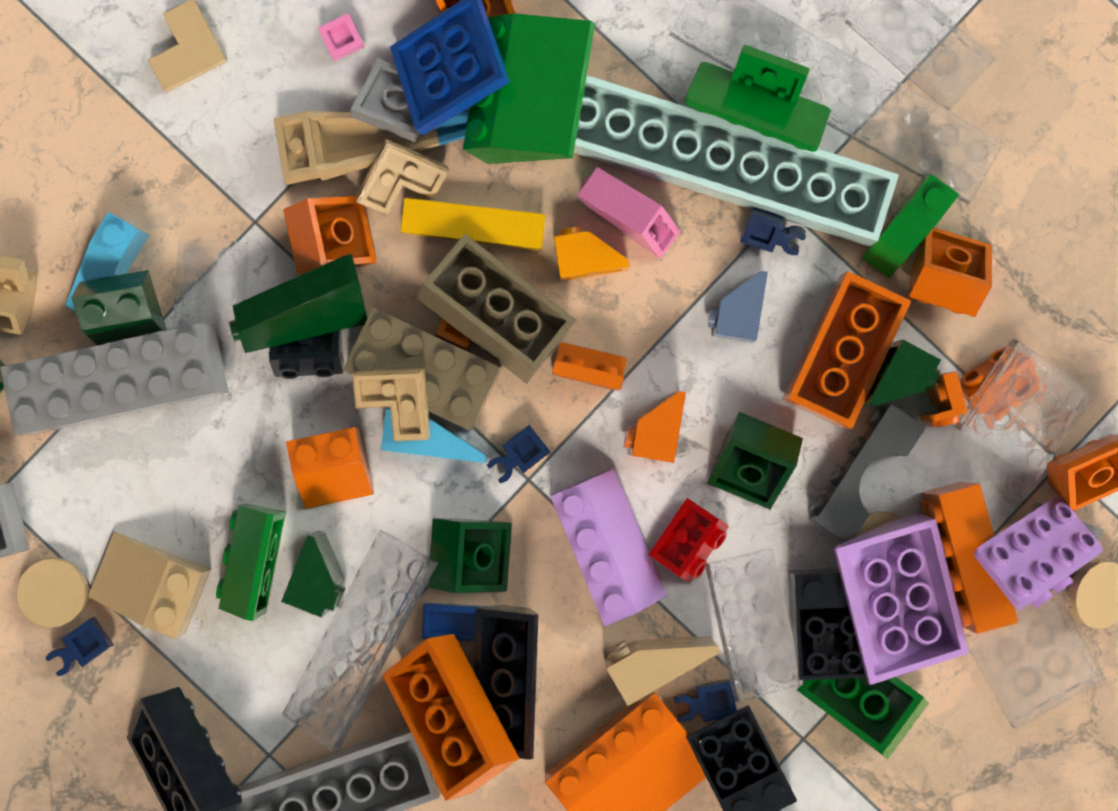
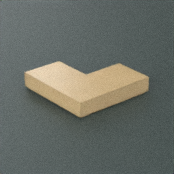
(195, 52)
(398, 168)
(401, 391)

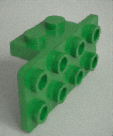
(761, 97)

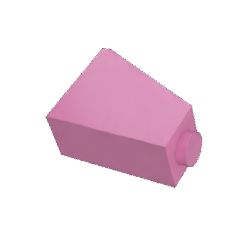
(629, 211)

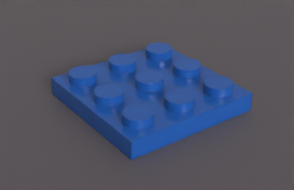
(449, 64)

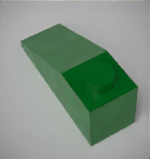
(910, 224)

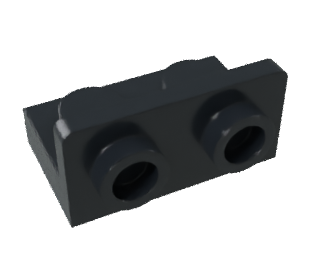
(308, 357)

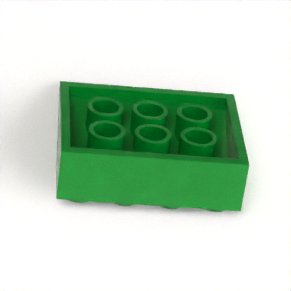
(542, 104)

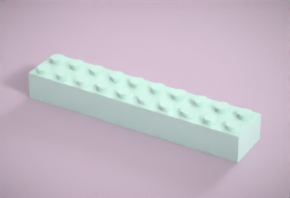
(732, 162)

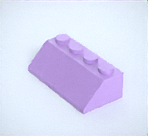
(608, 546)

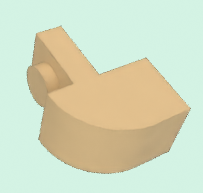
(16, 294)

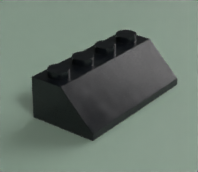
(508, 669)
(179, 756)

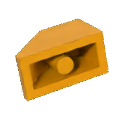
(585, 255)

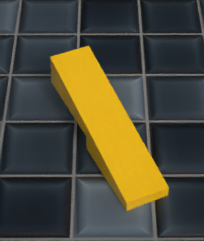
(481, 224)

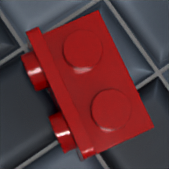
(689, 541)

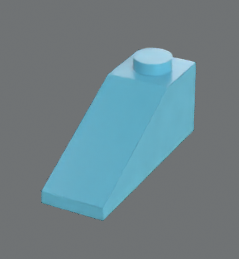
(109, 251)
(441, 443)

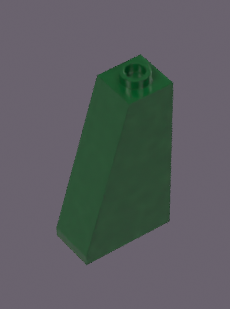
(301, 308)

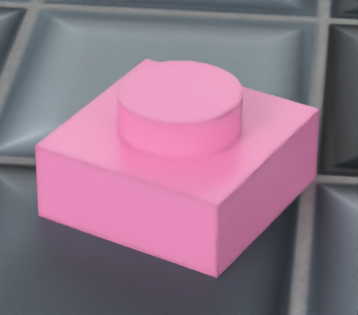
(341, 37)

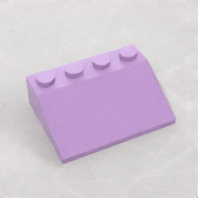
(901, 598)

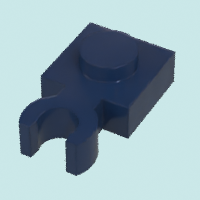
(767, 230)
(523, 451)
(83, 645)
(713, 701)

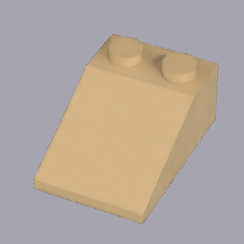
(149, 585)
(650, 664)

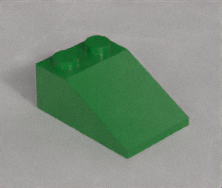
(874, 713)

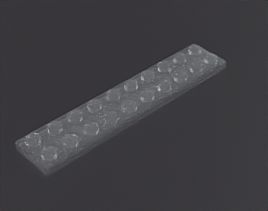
(861, 98)

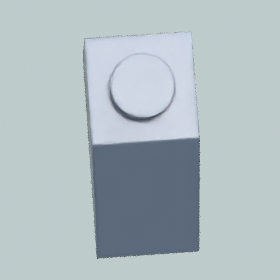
(740, 311)

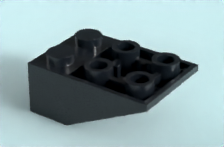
(822, 626)
(741, 764)

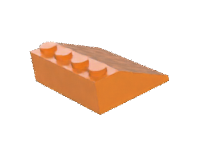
(629, 763)

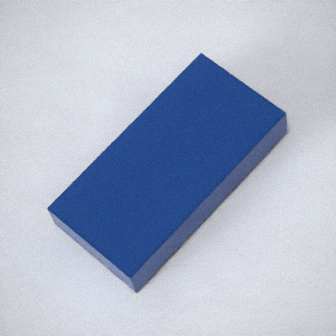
(449, 619)

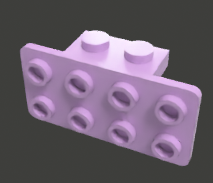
(1038, 554)

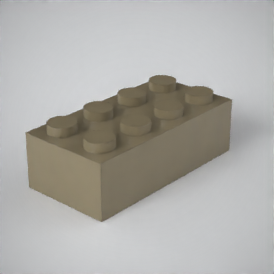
(495, 308)
(454, 378)

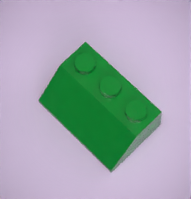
(250, 561)

